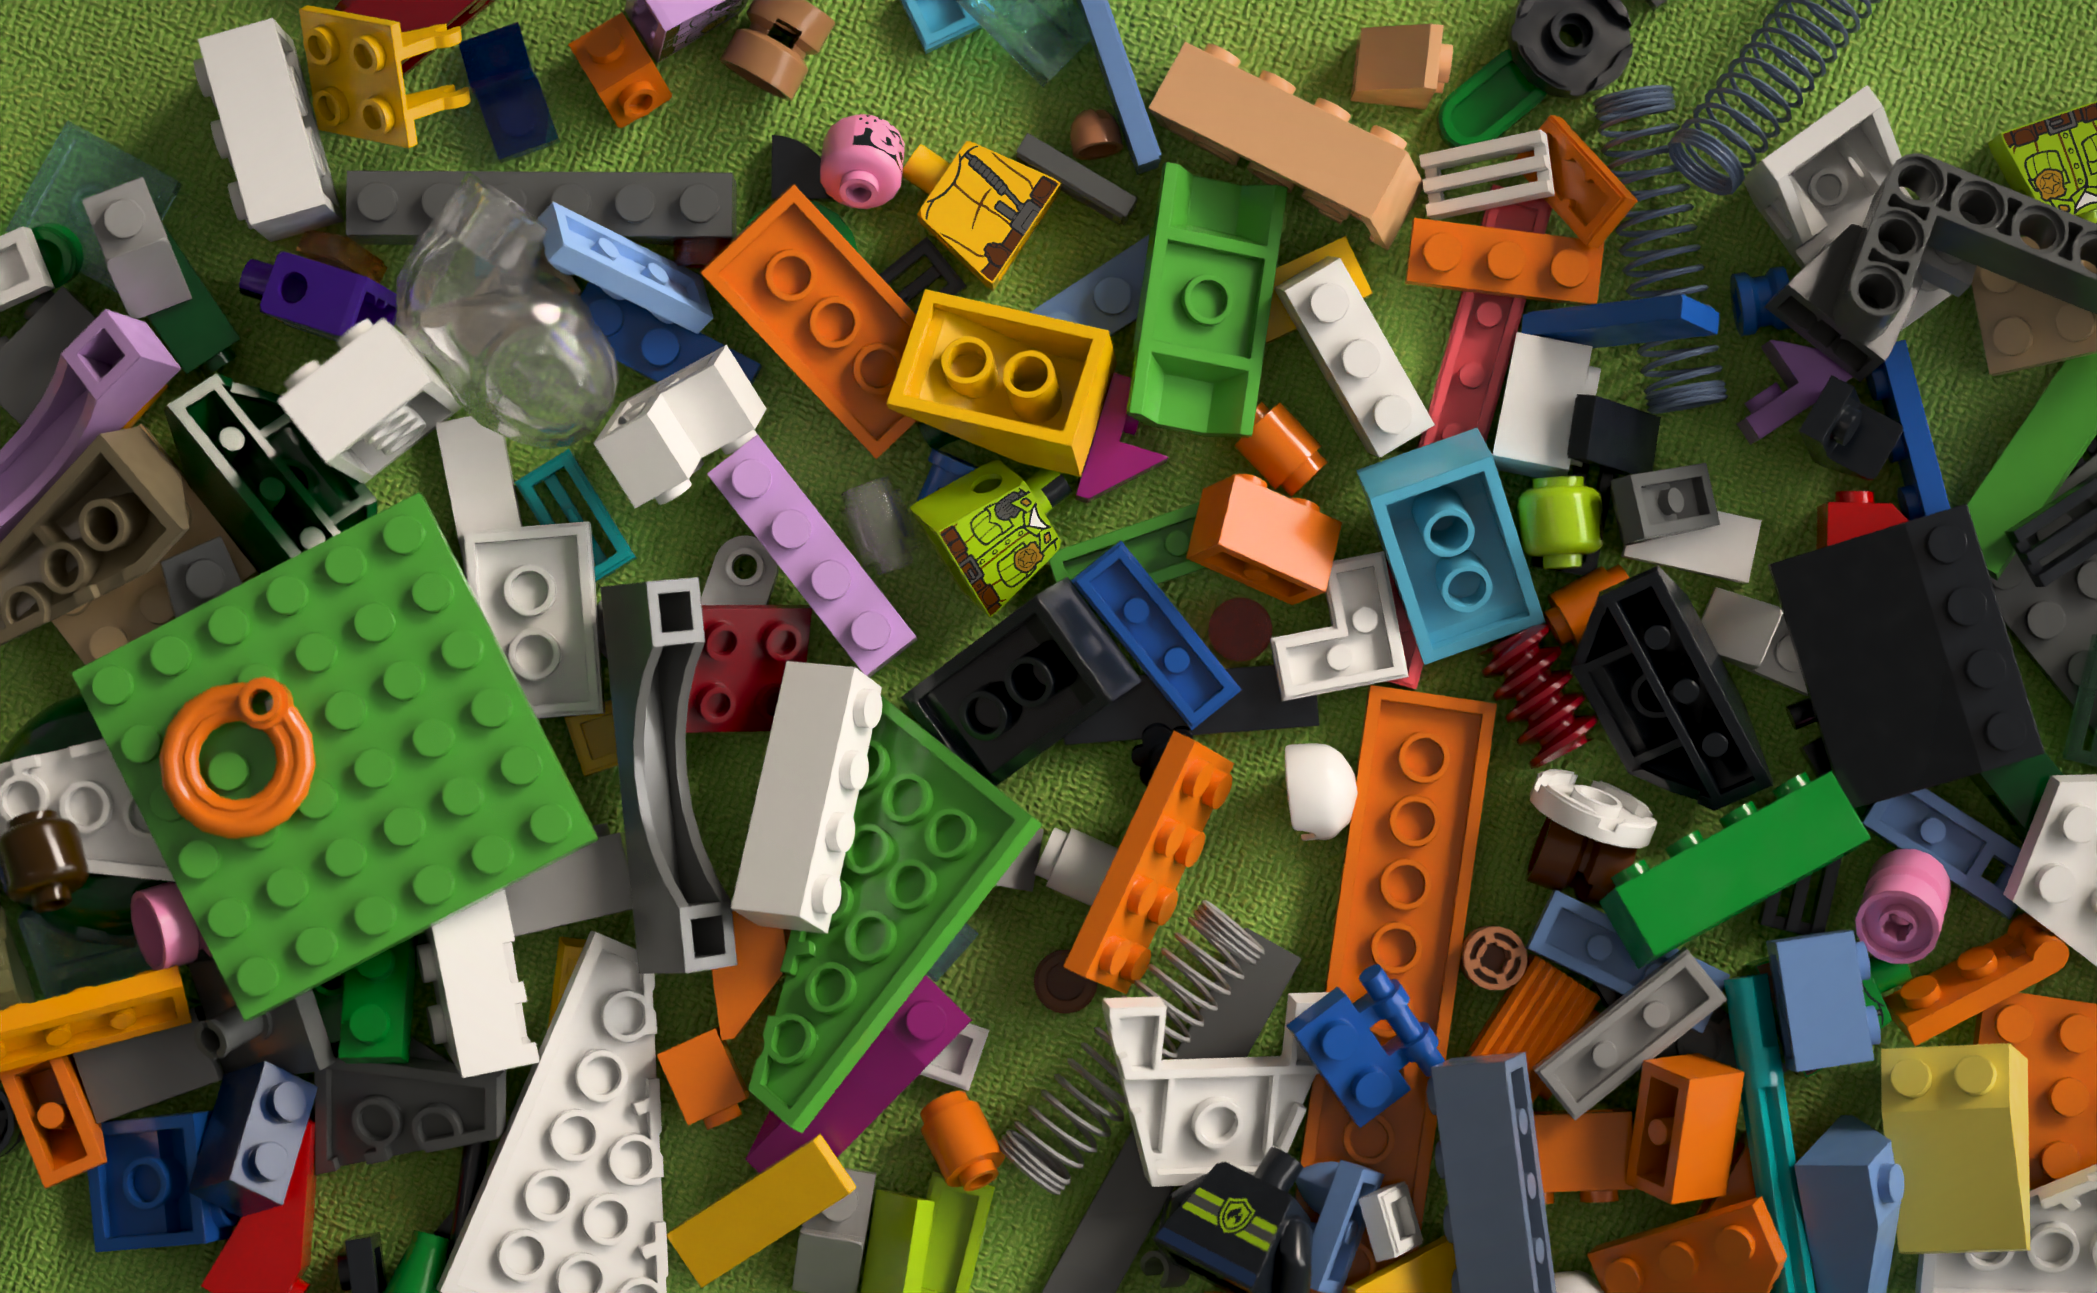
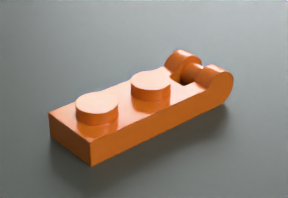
(1977, 980)

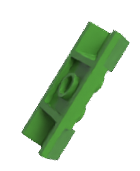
(1205, 304)

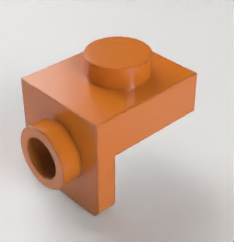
(621, 70)

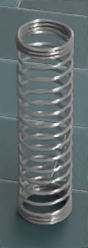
(1049, 1169)

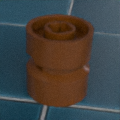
(1576, 861)

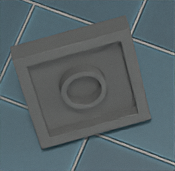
(286, 1036)

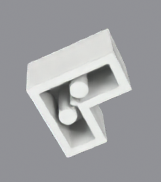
(667, 428)

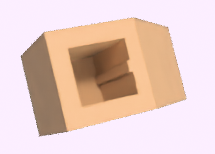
(1401, 65)

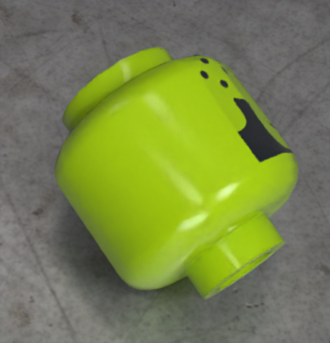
(1560, 521)

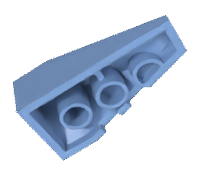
(1850, 1207)

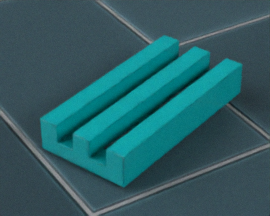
(546, 472)

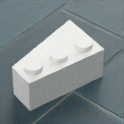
(477, 989)

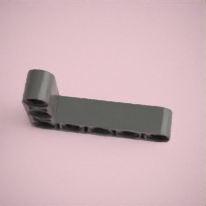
(1939, 224)

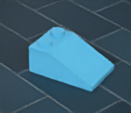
(1451, 545)

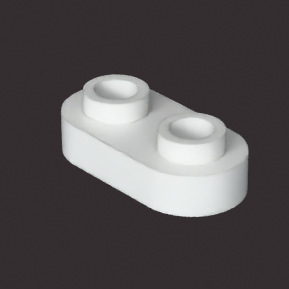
(727, 589)

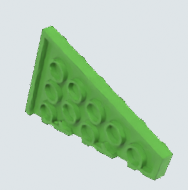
(918, 868)

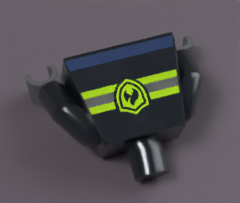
(1236, 1231)

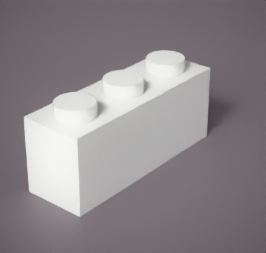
(1354, 356)

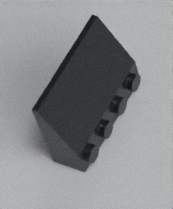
(1906, 657)

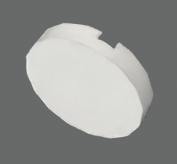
(1593, 810)

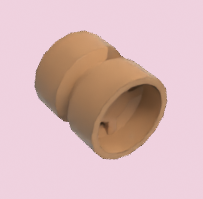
(766, 60)

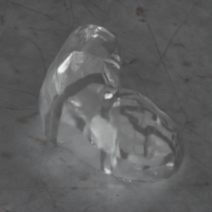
(501, 329)

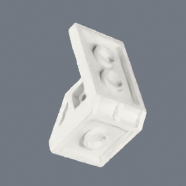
(1828, 180)

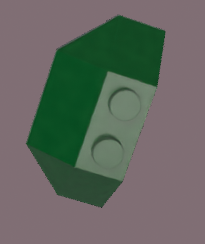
(261, 472)

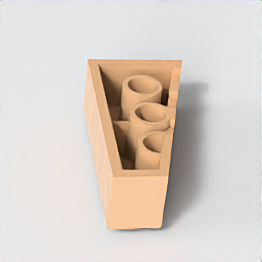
(1289, 139)

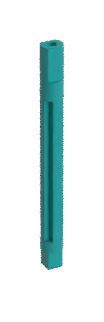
(1769, 1123)

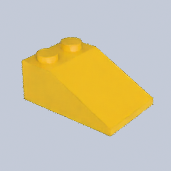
(1005, 380)

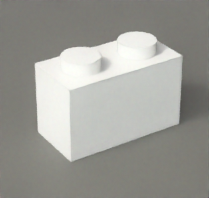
(1540, 405)

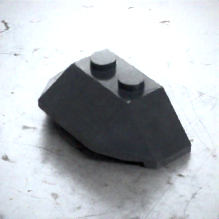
(1667, 694)

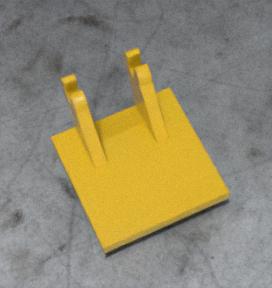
(360, 75)

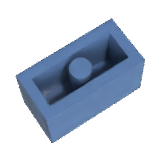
(1823, 1000)

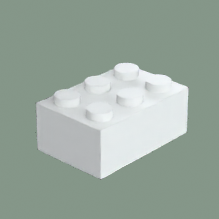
(267, 130)

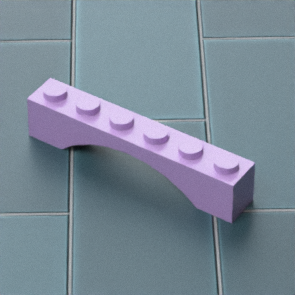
(94, 391)

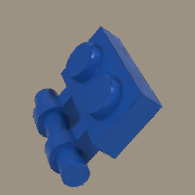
(1349, 1055)

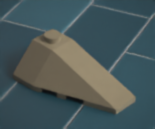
(91, 531)

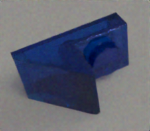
(509, 92)

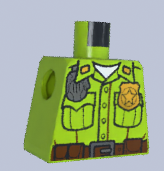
(2054, 160)
(993, 529)

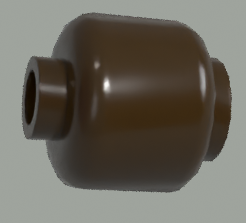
(42, 860)

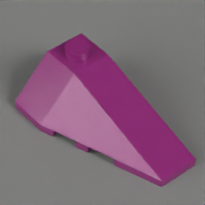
(889, 1065)

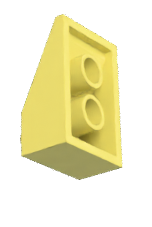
(1961, 1144)

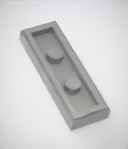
(1628, 1032)

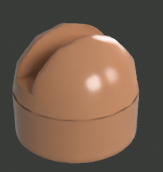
(1095, 135)

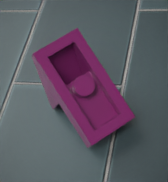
(1109, 460)

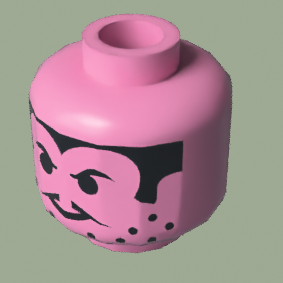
(862, 161)

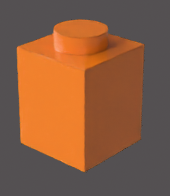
(705, 1079)

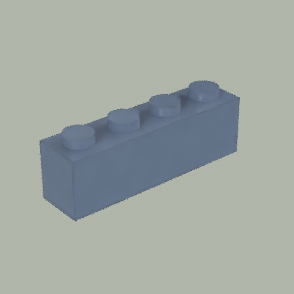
(1491, 1175)

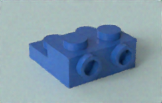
(143, 1188)

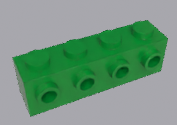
(1734, 868)

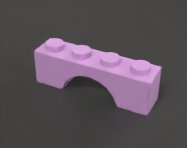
(812, 556)

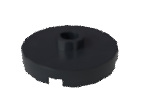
(1575, 72)

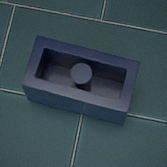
(253, 1139)

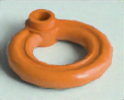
(233, 704)

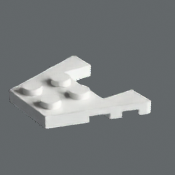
(2058, 863)
(1206, 1108)

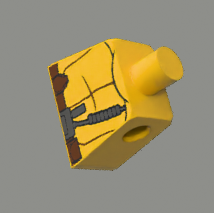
(980, 205)

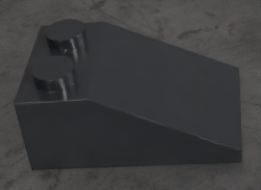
(1023, 684)

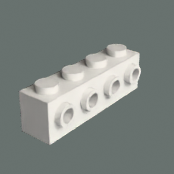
(807, 797)

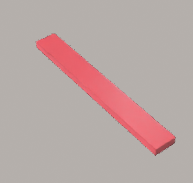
(1472, 374)

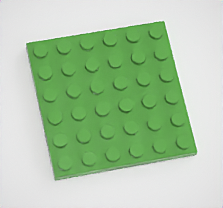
(422, 744)

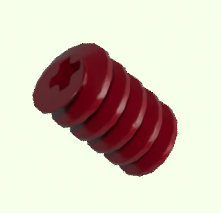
(1539, 695)

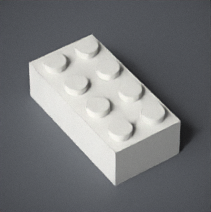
(368, 400)

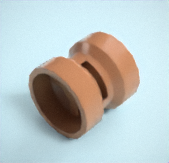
(1482, 959)

